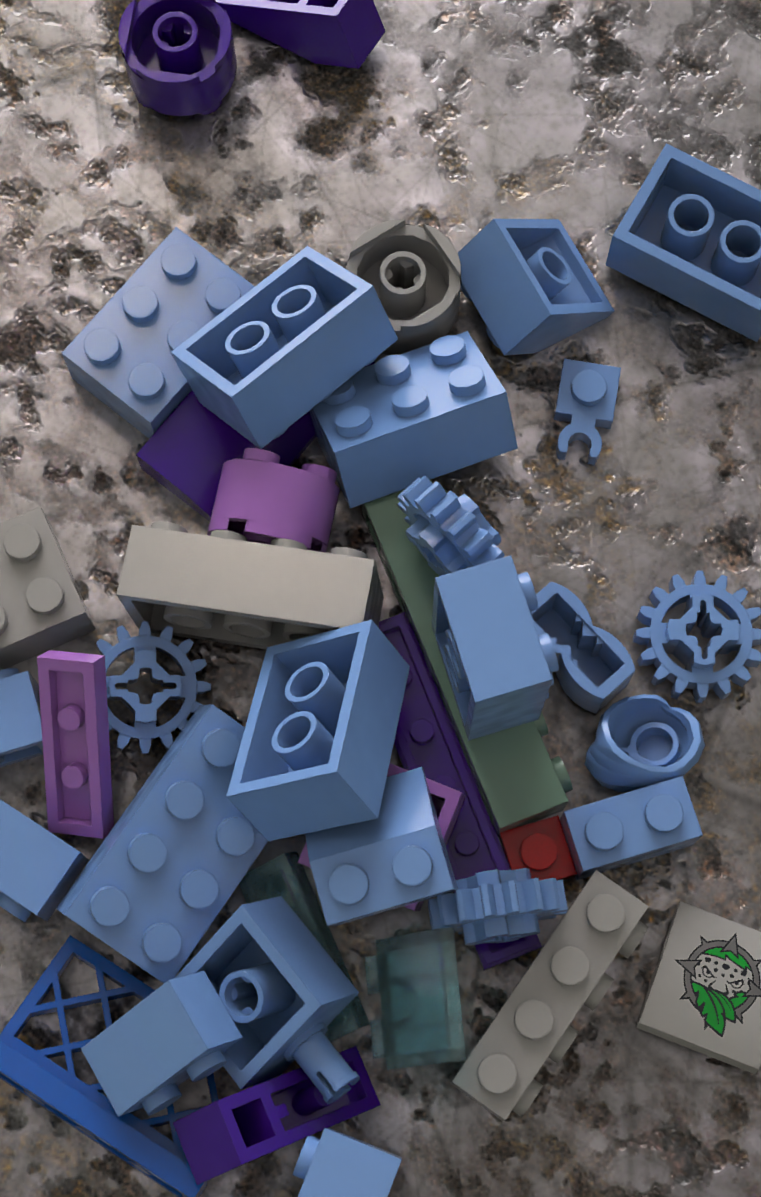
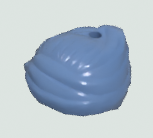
(643, 743)

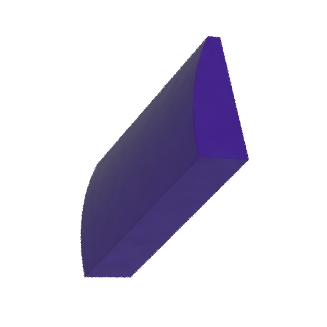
(195, 443)

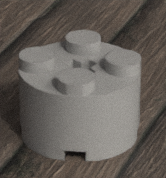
(427, 276)

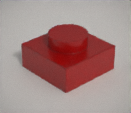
(540, 848)

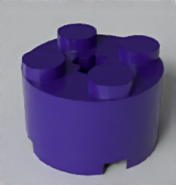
(178, 54)

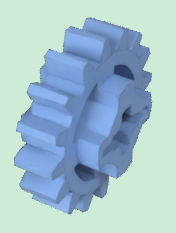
(447, 527)
(675, 638)
(144, 660)
(498, 906)

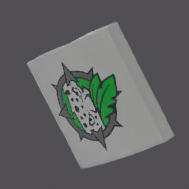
(708, 988)

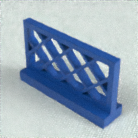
(83, 1104)

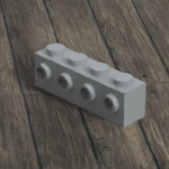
(548, 997)

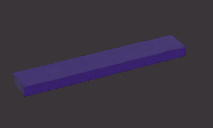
(429, 741)

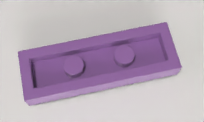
(76, 743)

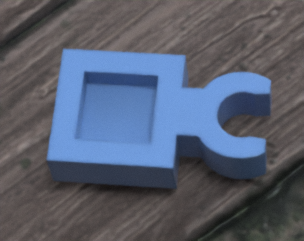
(586, 401)

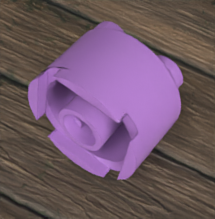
(275, 500)

